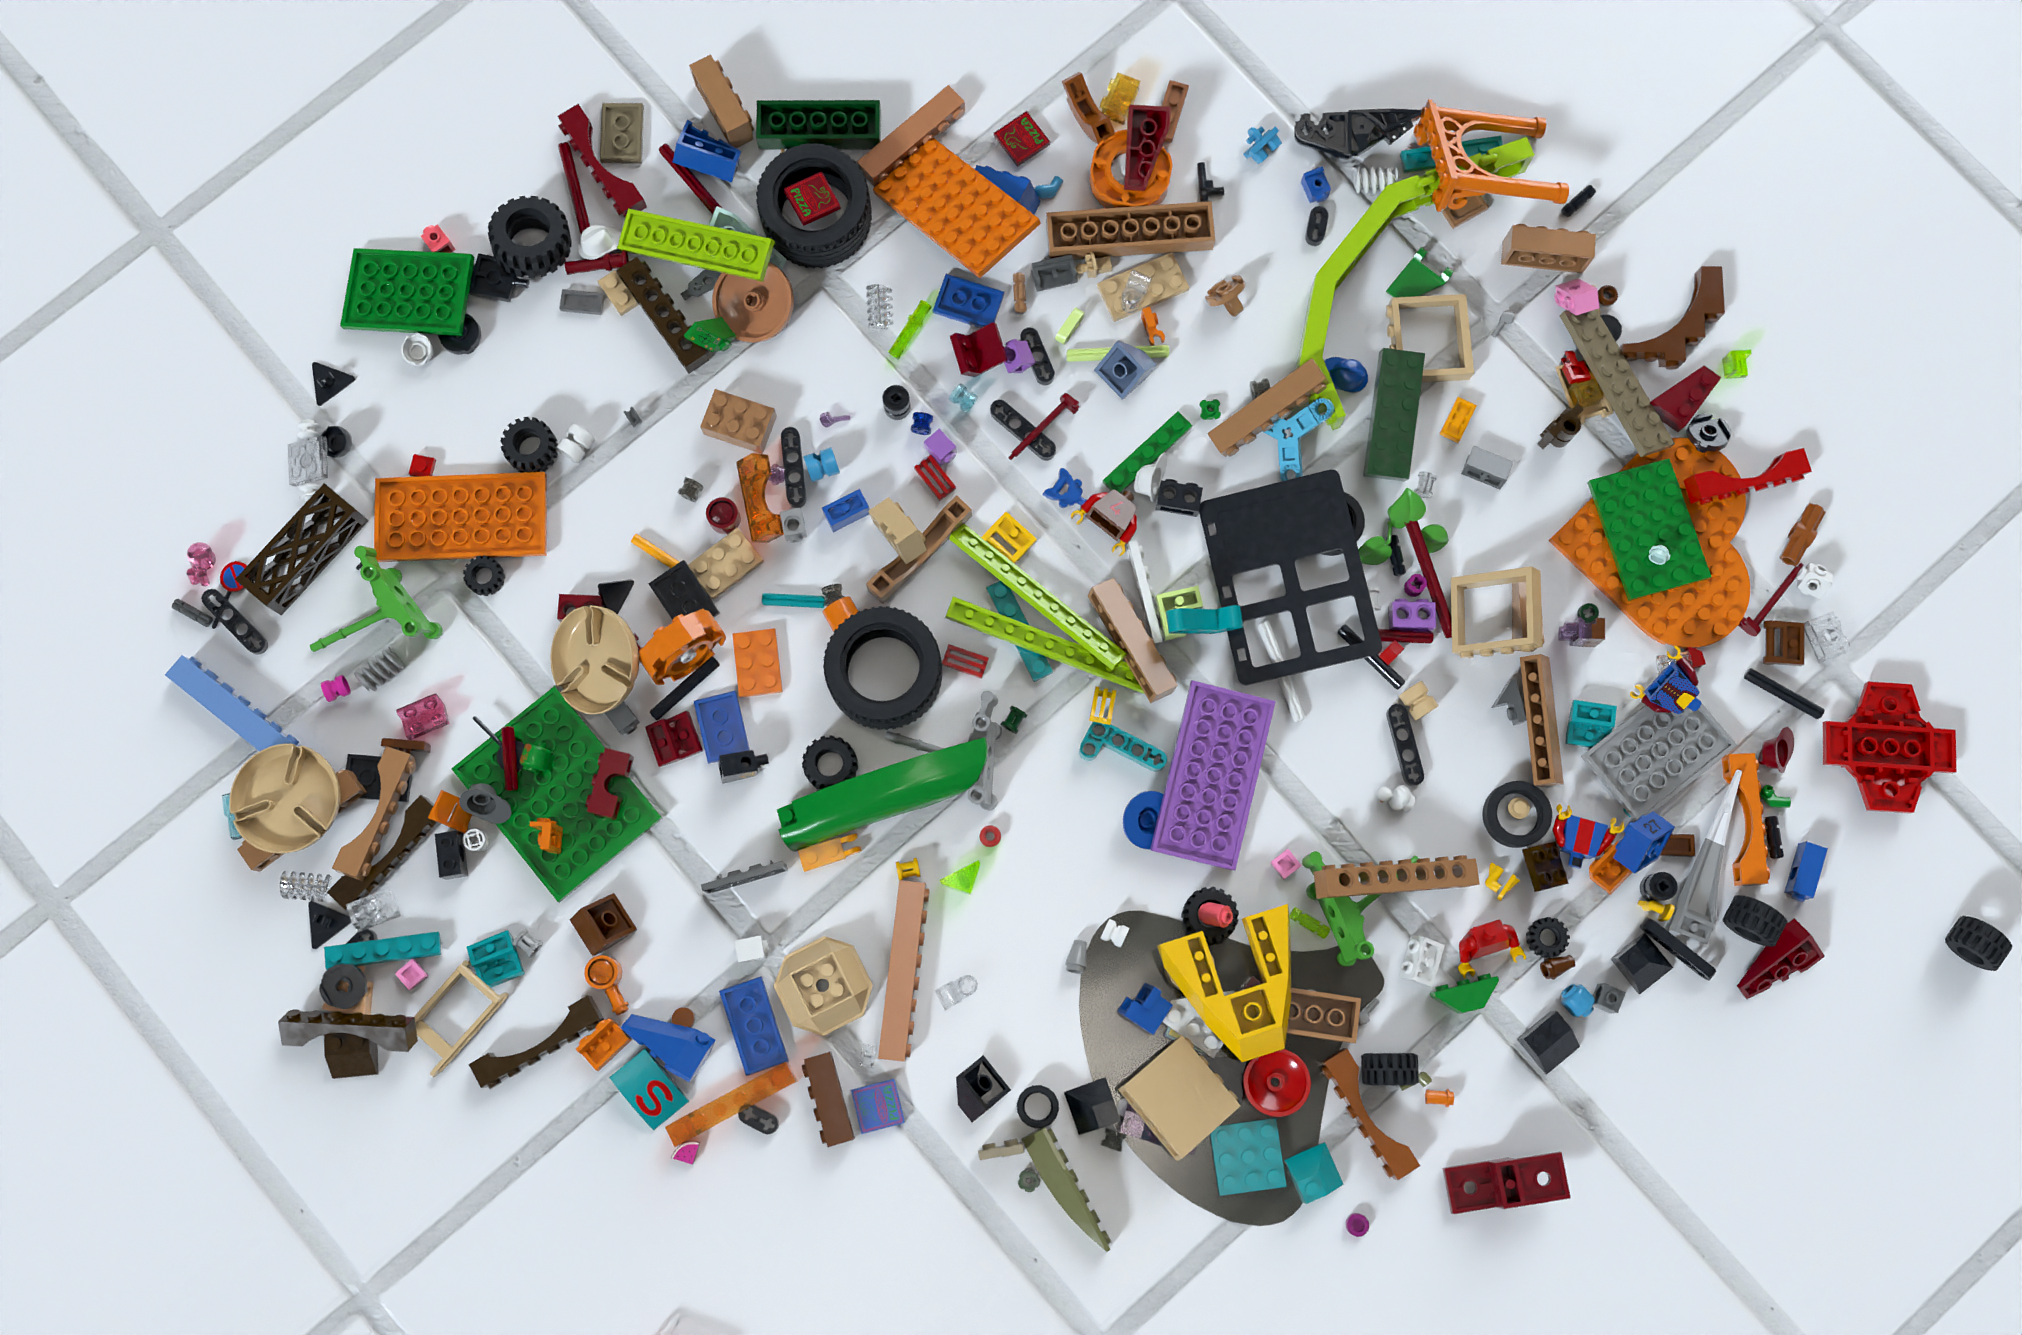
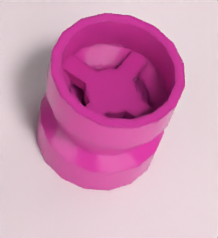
(335, 688)

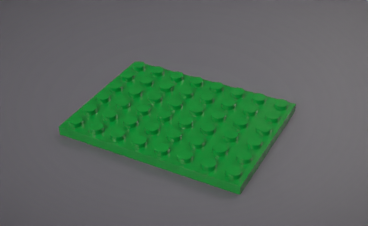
(561, 796)

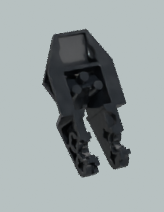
(1352, 130)

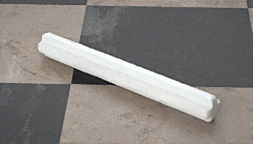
(1285, 682)

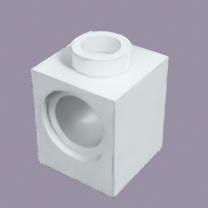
(751, 949)

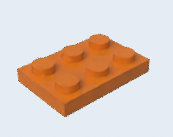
(757, 663)

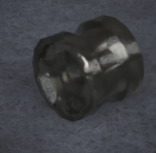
(1259, 388)
(690, 489)
(832, 593)
(1113, 1139)

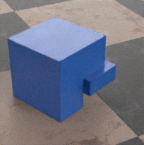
(1146, 1009)

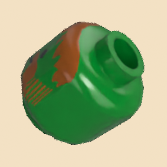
(535, 757)

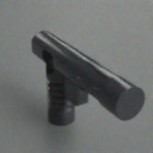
(1206, 185)

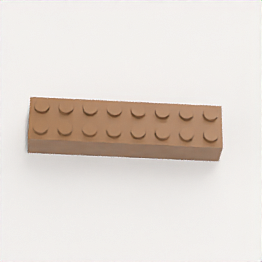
(1131, 230)

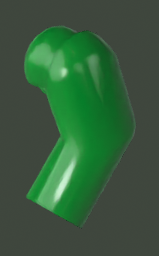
(1768, 795)

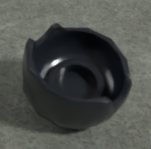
(338, 441)

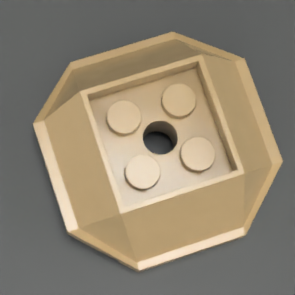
(840, 1003)

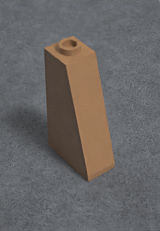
(1519, 612)

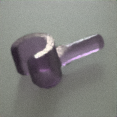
(827, 420)

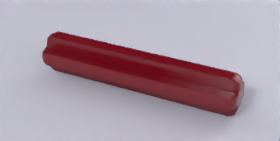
(1406, 636)
(509, 758)

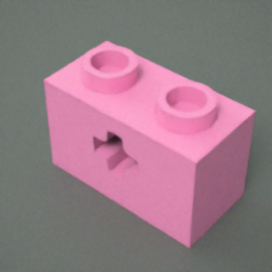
(1577, 296)

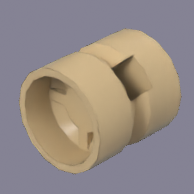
(1418, 700)

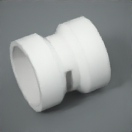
(480, 842)
(1115, 933)

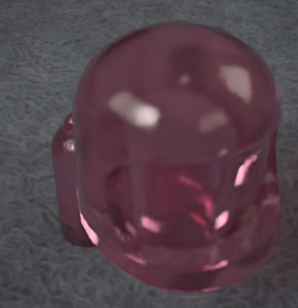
(201, 559)

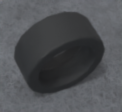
(1021, 1106)

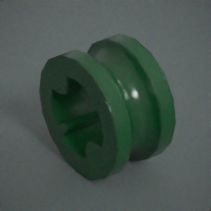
(1594, 609)

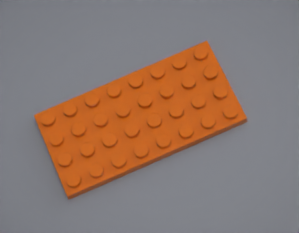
(956, 207)
(460, 516)

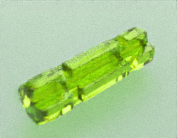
(1309, 922)

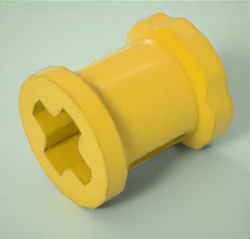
(908, 865)

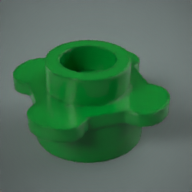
(1209, 415)

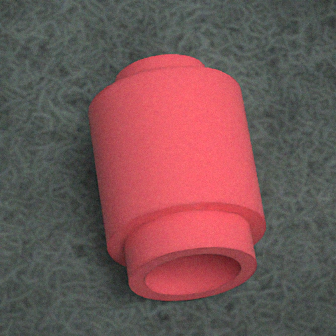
(1215, 914)

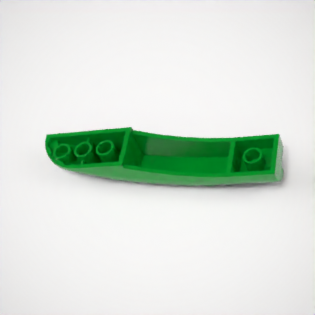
(882, 794)

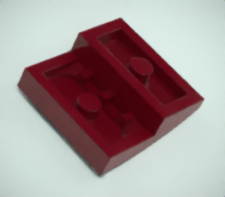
(673, 739)

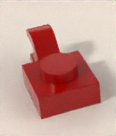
(1574, 371)

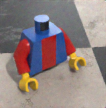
(1582, 836)

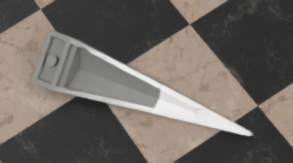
(1699, 895)

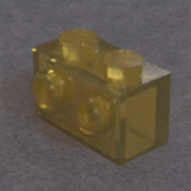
(1121, 95)

